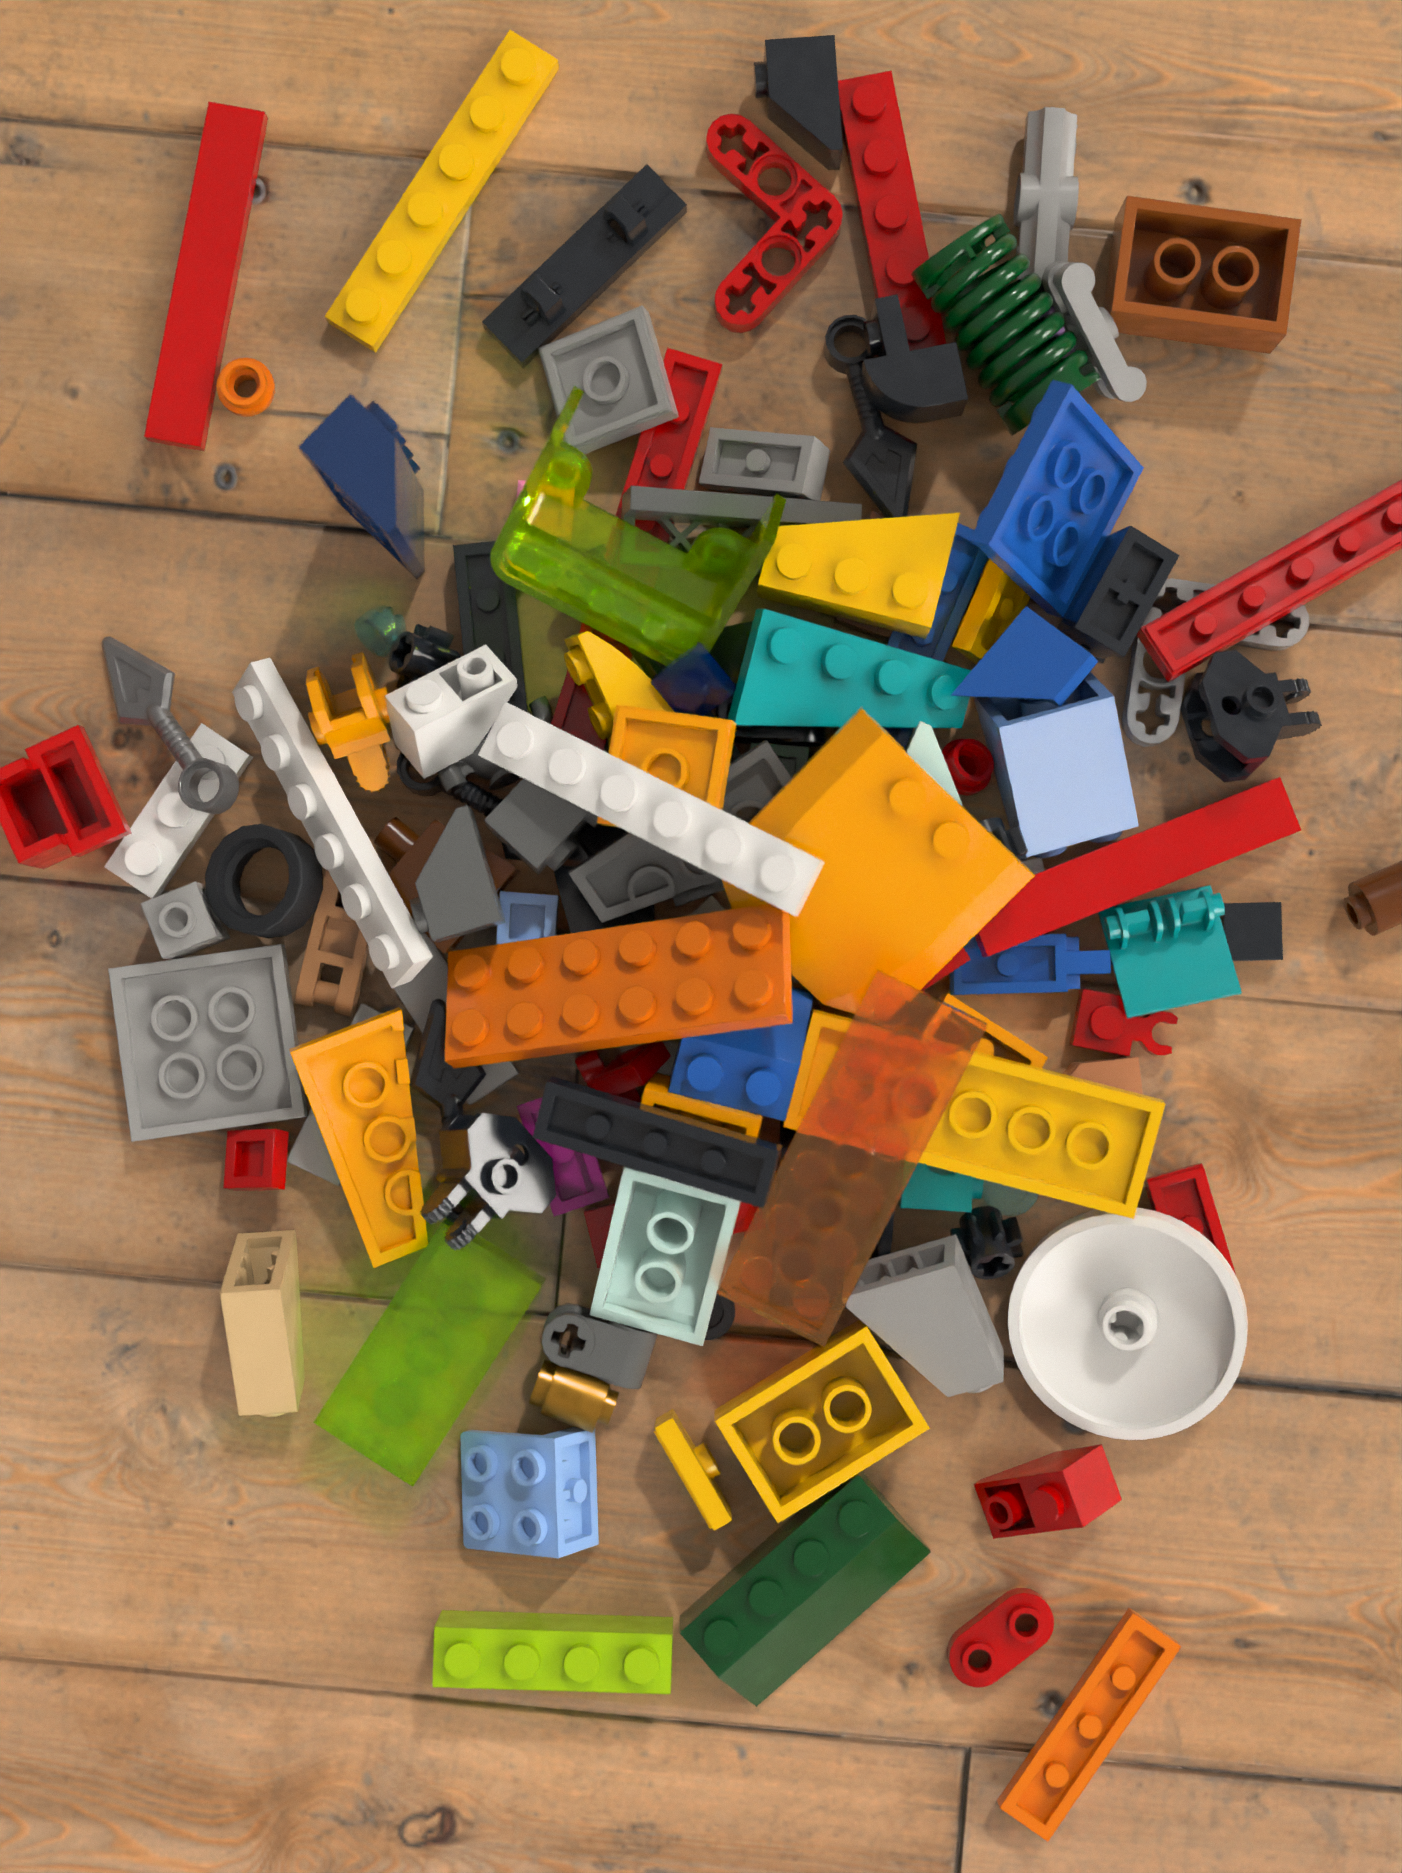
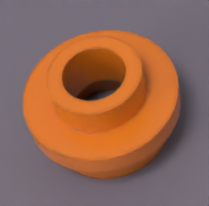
(233, 375)

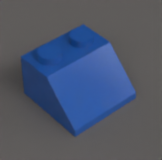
(745, 1067)

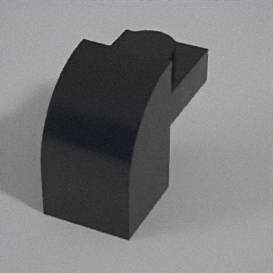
(906, 383)

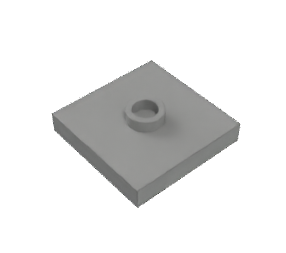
(620, 378)

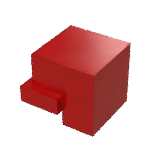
(58, 801)

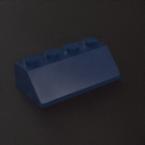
(372, 477)

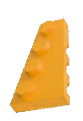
(365, 1114)

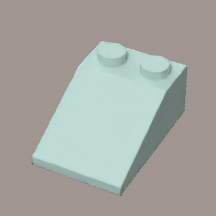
(664, 1256)

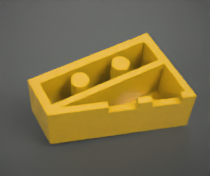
(863, 569)

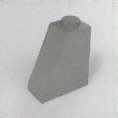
(932, 1315)

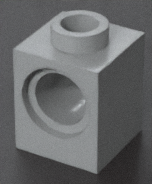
(183, 921)

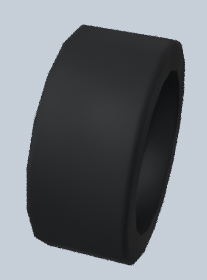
(226, 870)

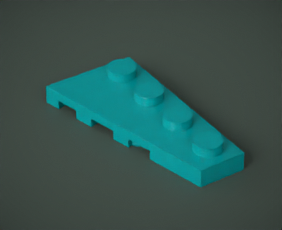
(822, 676)

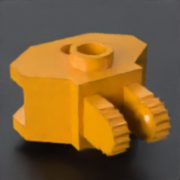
(353, 722)

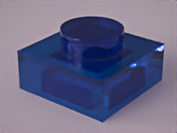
(693, 682)

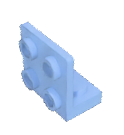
(529, 1492)

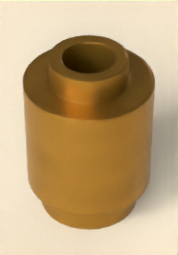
(573, 1396)

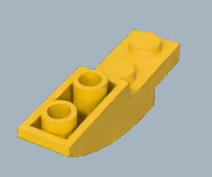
(609, 680)

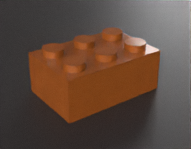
(1201, 274)

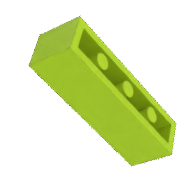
(553, 1652)

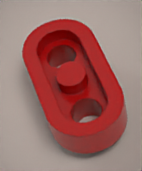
(996, 1633)

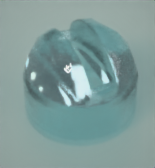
(379, 629)

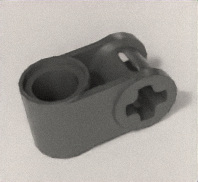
(603, 1349)

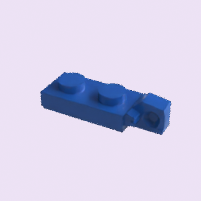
(1035, 966)

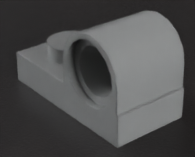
(765, 463)

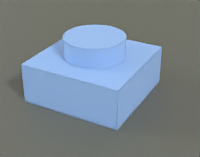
(527, 916)

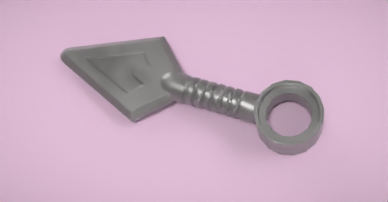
(144, 697)

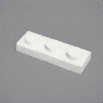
(167, 826)

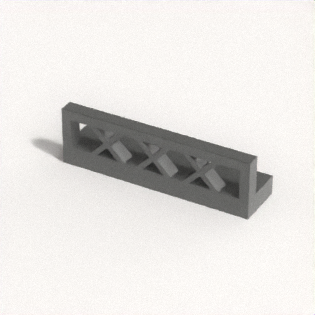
(723, 511)

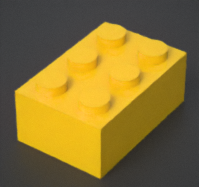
(820, 1420)

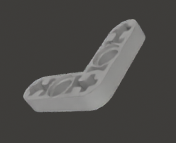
(1170, 706)

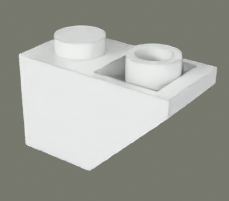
(449, 710)

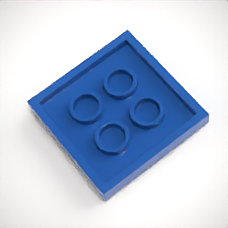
(1057, 499)

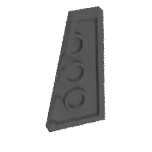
(640, 874)

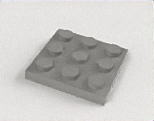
(207, 1042)

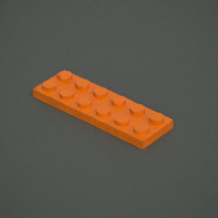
(619, 986)

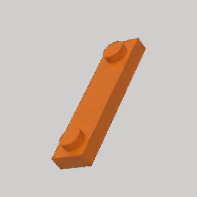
(1088, 1724)

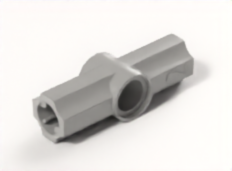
(1046, 189)

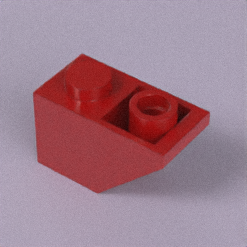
(1049, 1493)

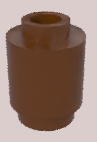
(1376, 900)

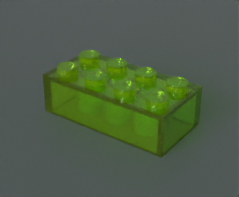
(429, 1353)

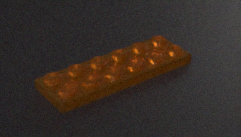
(851, 1157)

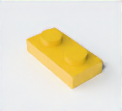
(990, 613)

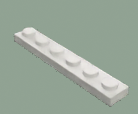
(652, 809)
(331, 823)

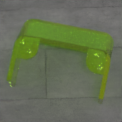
(615, 572)

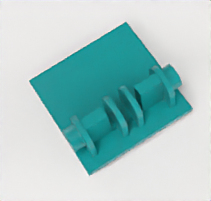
(1170, 951)

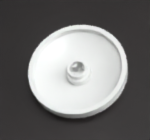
(1128, 1324)

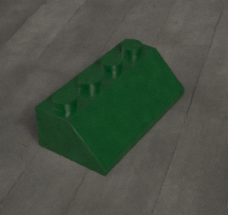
(801, 1588)

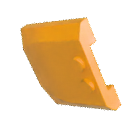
(901, 869)

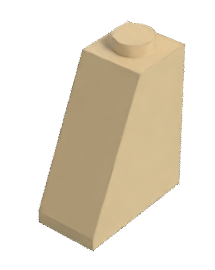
(264, 1323)

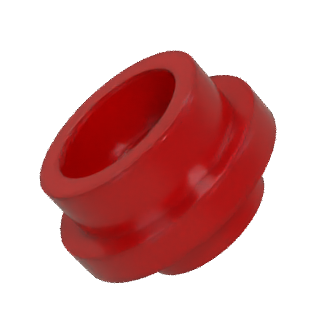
(976, 761)

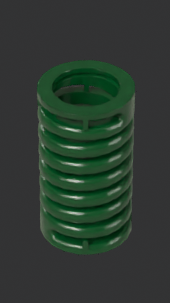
(999, 332)

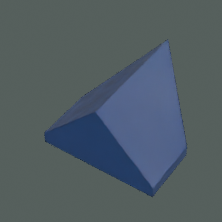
(1029, 663)

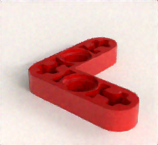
(785, 209)

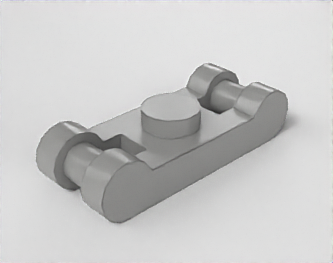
(1095, 329)

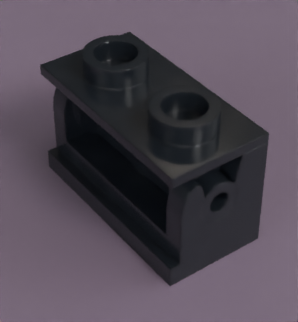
(1117, 593)

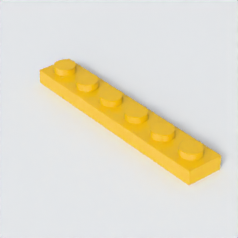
(442, 191)

